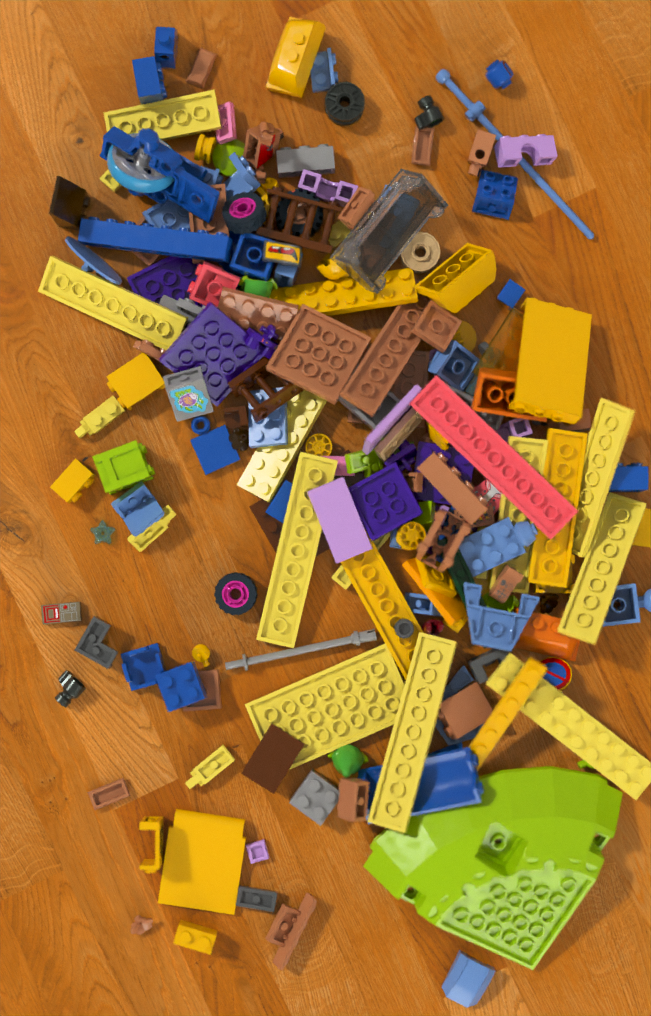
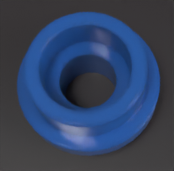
(196, 420)

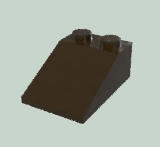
(68, 204)

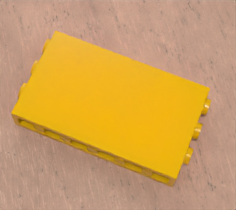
(552, 361)

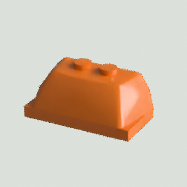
(495, 392)
(542, 637)

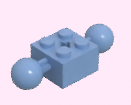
(629, 605)

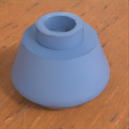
(525, 532)

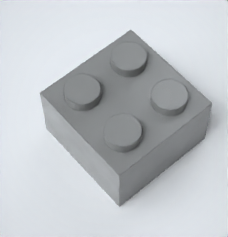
(315, 797)

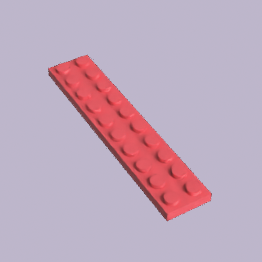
(493, 457)

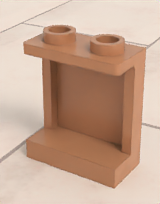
(356, 207)
(464, 711)

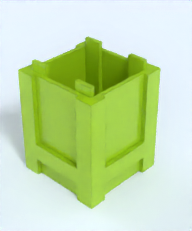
(123, 467)

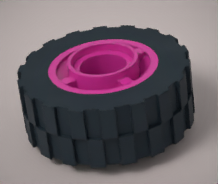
(244, 212)
(225, 599)

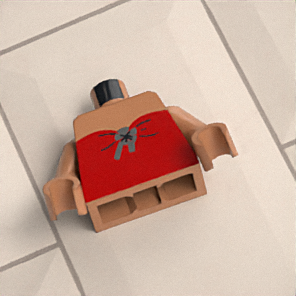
(261, 146)

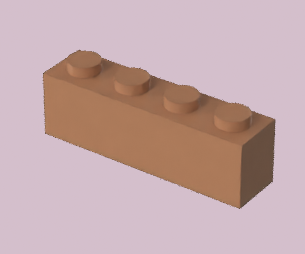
(452, 487)

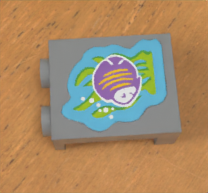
(188, 394)

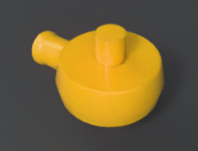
(270, 182)
(201, 653)

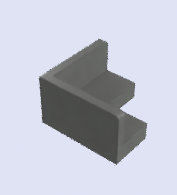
(92, 646)

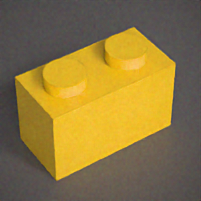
(73, 481)
(195, 937)

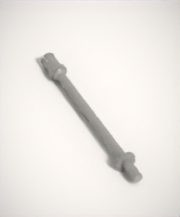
(355, 638)

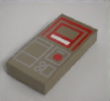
(61, 612)

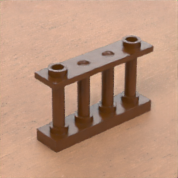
(286, 235)
(256, 375)

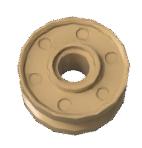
(421, 264)

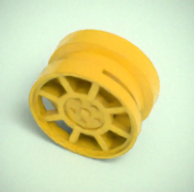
(205, 148)
(319, 445)
(410, 535)

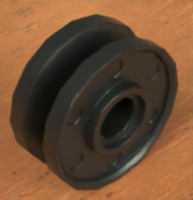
(344, 92)

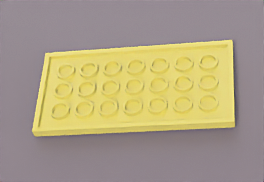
(334, 704)

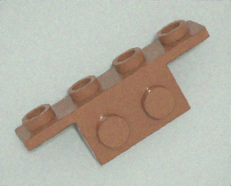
(288, 928)

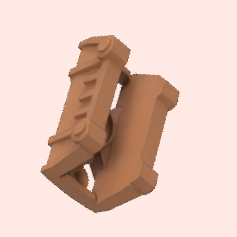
(453, 541)

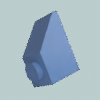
(421, 604)

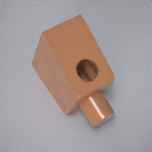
(482, 144)
(581, 425)

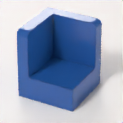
(510, 294)

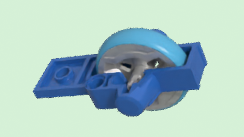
(130, 159)

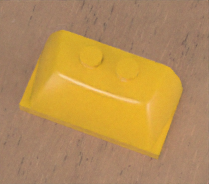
(295, 56)
(460, 278)

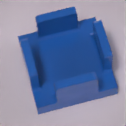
(142, 666)

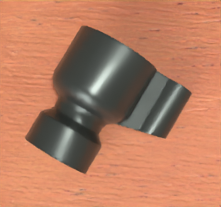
(431, 116)
(71, 689)

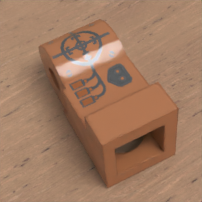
(505, 584)

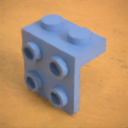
(243, 179)
(138, 508)

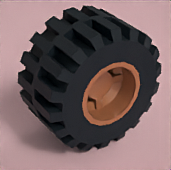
(301, 214)

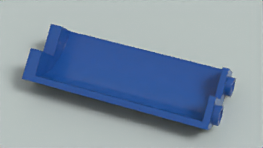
(446, 782)

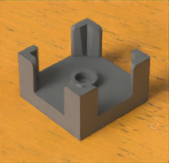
(486, 658)

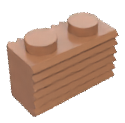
(353, 799)

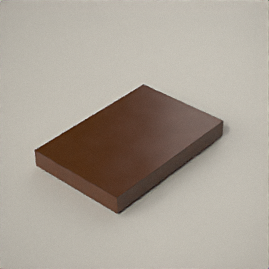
(272, 758)

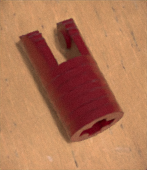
(427, 627)

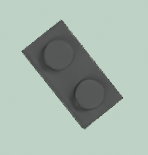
(256, 898)

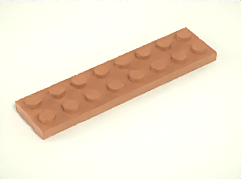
(385, 358)

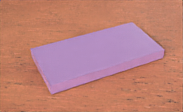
(390, 420)
(339, 520)

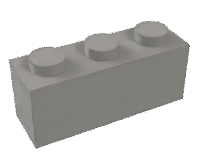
(315, 159)

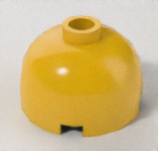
(330, 269)

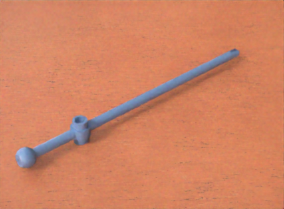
(475, 112)

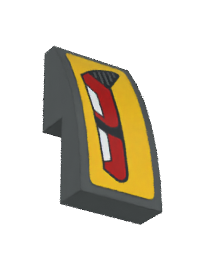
(281, 253)

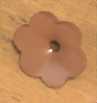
(141, 925)

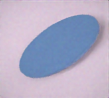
(92, 261)

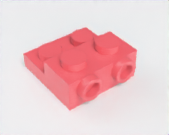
(210, 283)

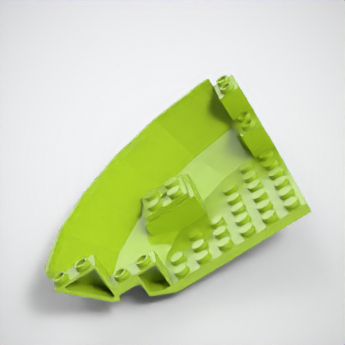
(511, 891)

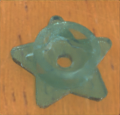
(97, 532)

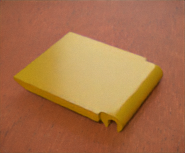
(203, 862)

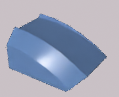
(454, 365)
(467, 980)

